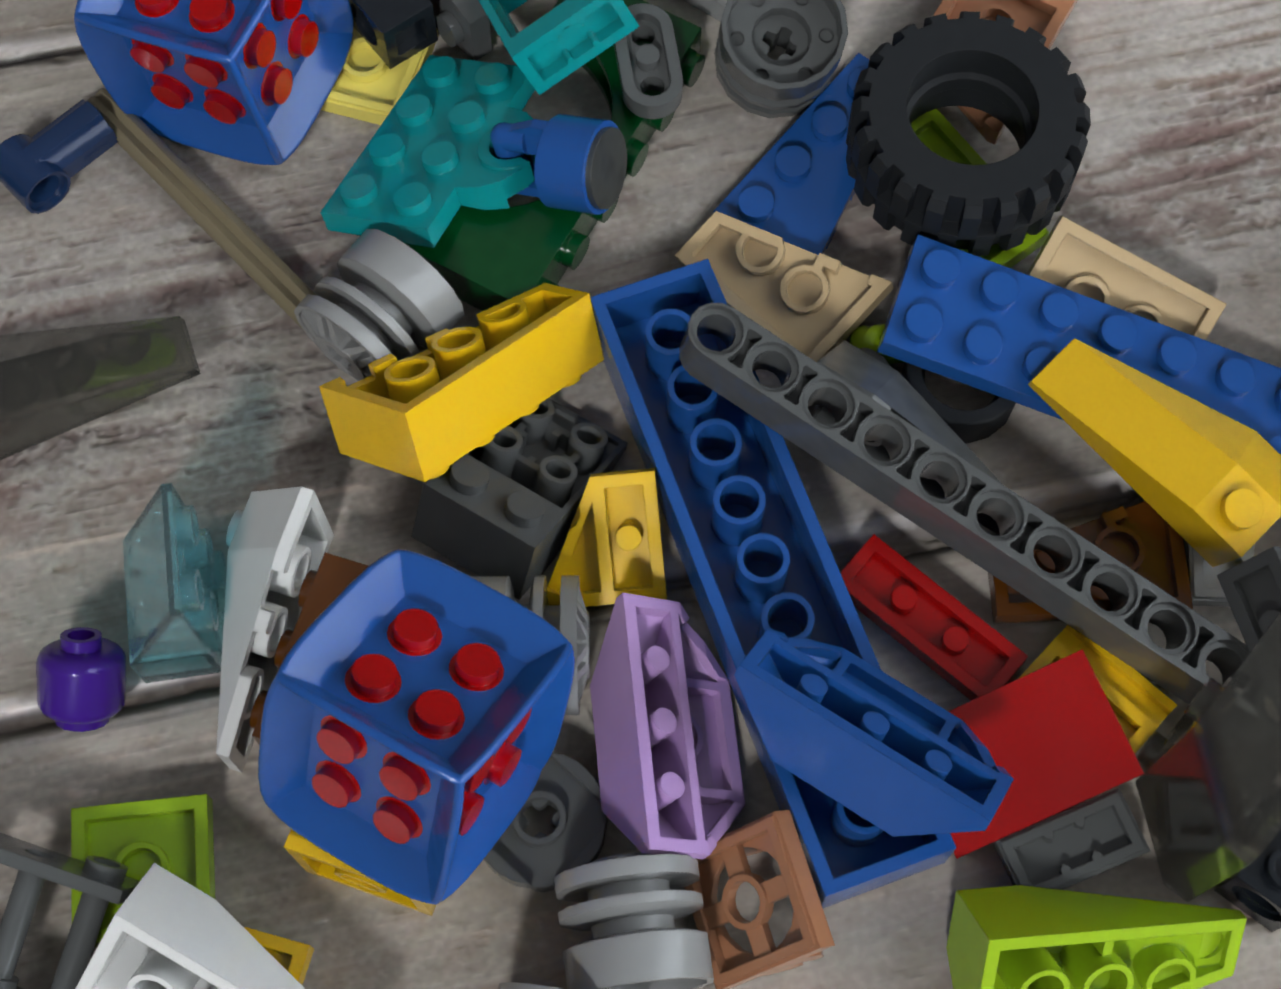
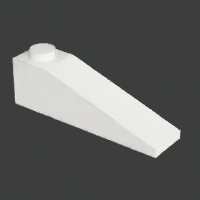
(267, 559)
(179, 940)

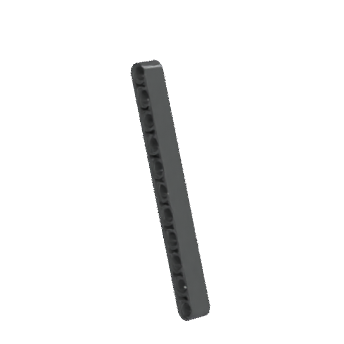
(967, 491)

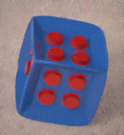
(220, 71)
(413, 723)

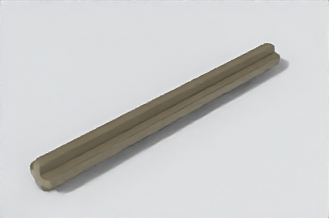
(203, 206)

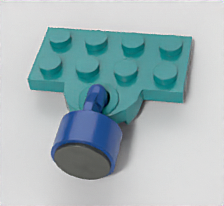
(469, 144)

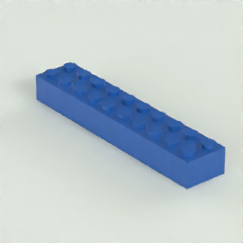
(745, 548)

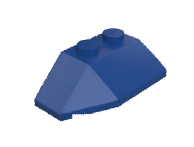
(868, 739)

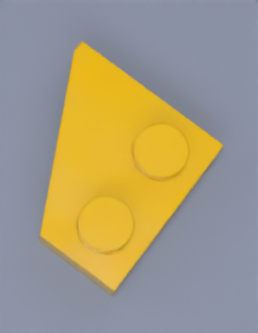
(614, 540)

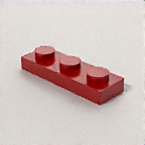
(929, 621)

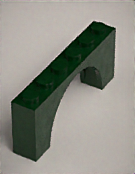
(515, 249)

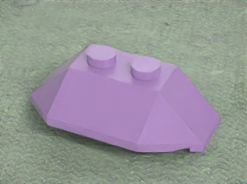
(664, 731)

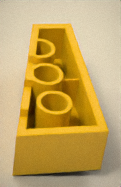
(466, 385)

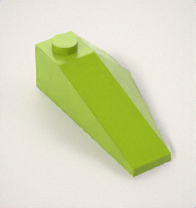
(1087, 941)

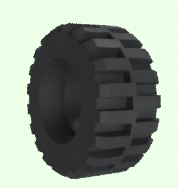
(975, 67)

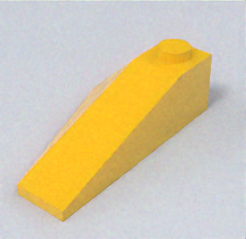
(1182, 457)

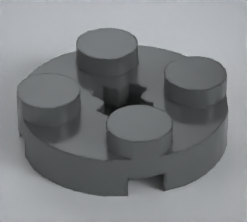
(578, 831)

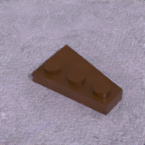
(1130, 535)

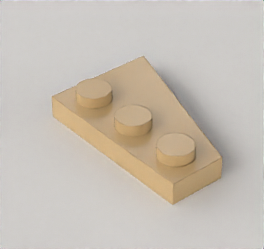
(1112, 275)
(784, 288)

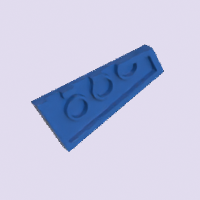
(804, 177)

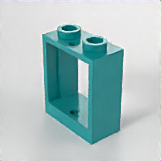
(561, 38)

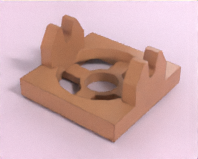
(809, 927)

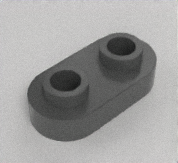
(650, 65)

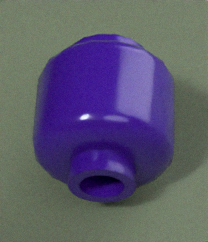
(81, 680)

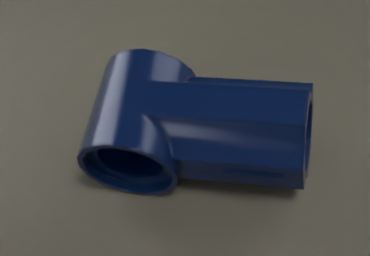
(41, 166)

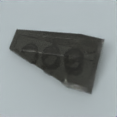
(85, 372)

